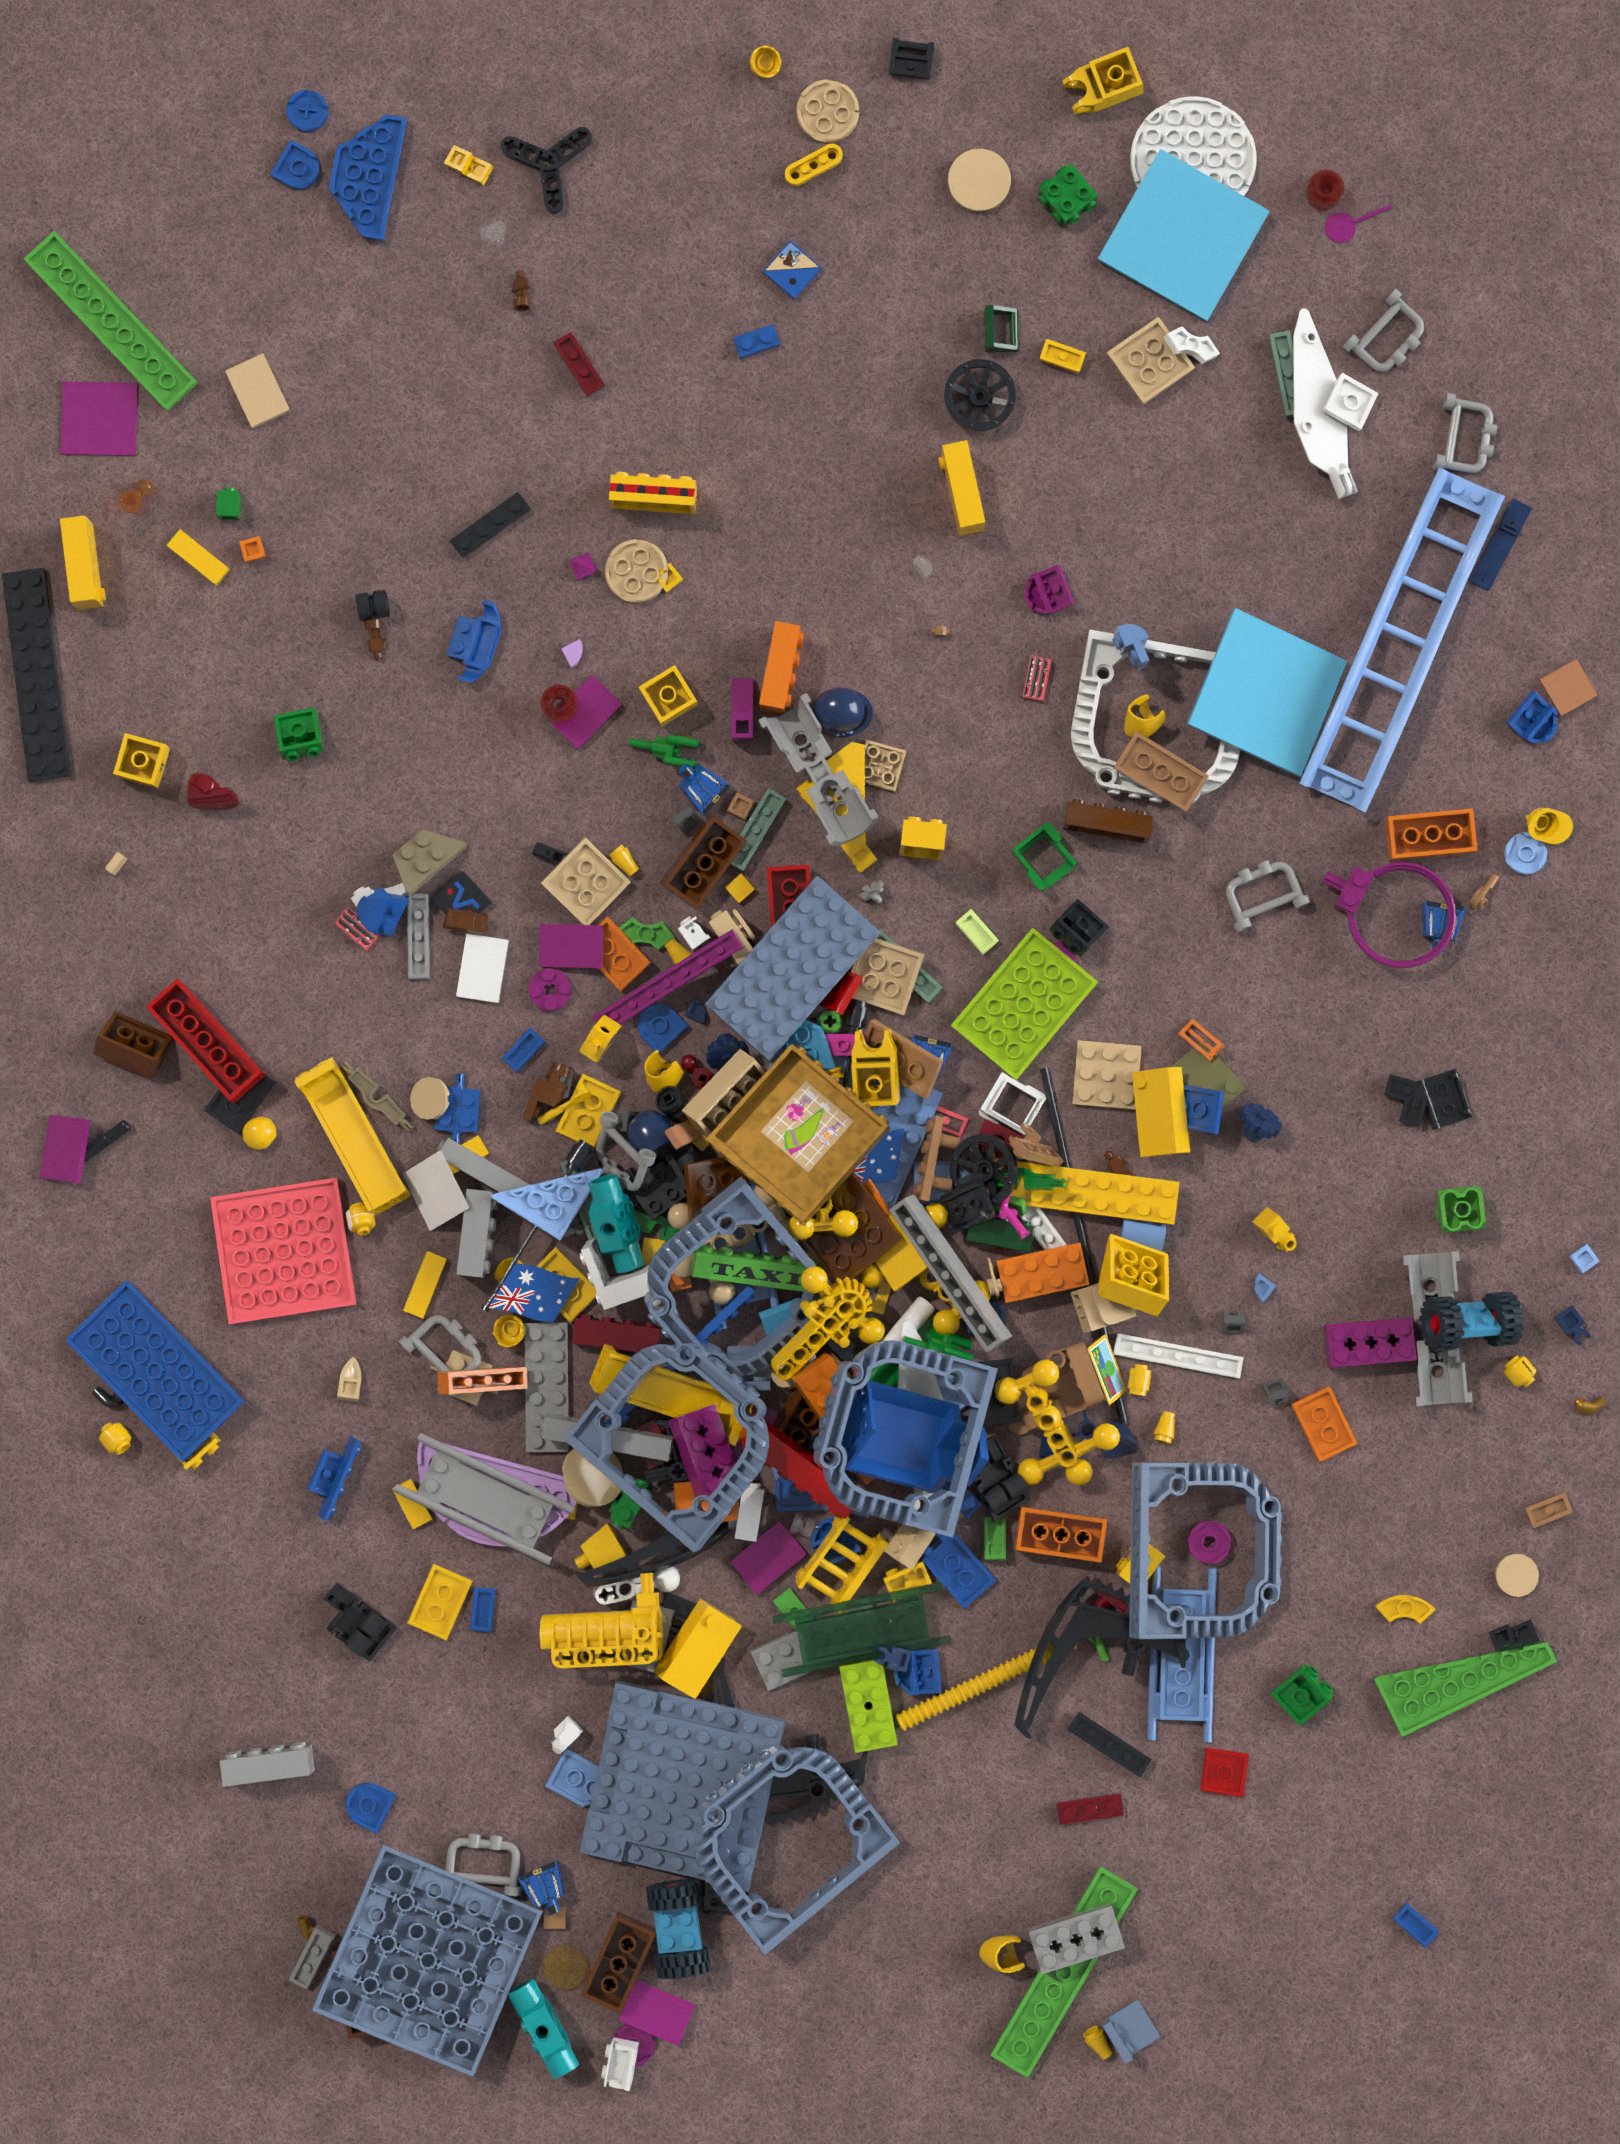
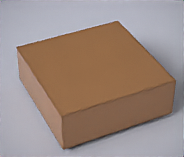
(740, 806)
(555, 1921)

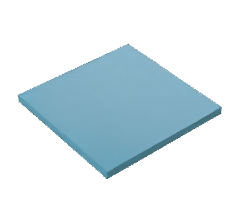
(1183, 235)
(1266, 692)

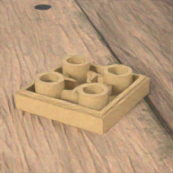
(883, 765)

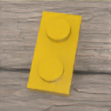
(1062, 356)

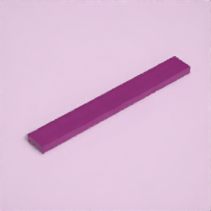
(672, 979)

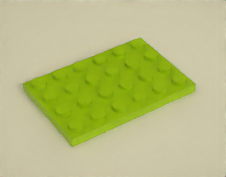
(1024, 1003)

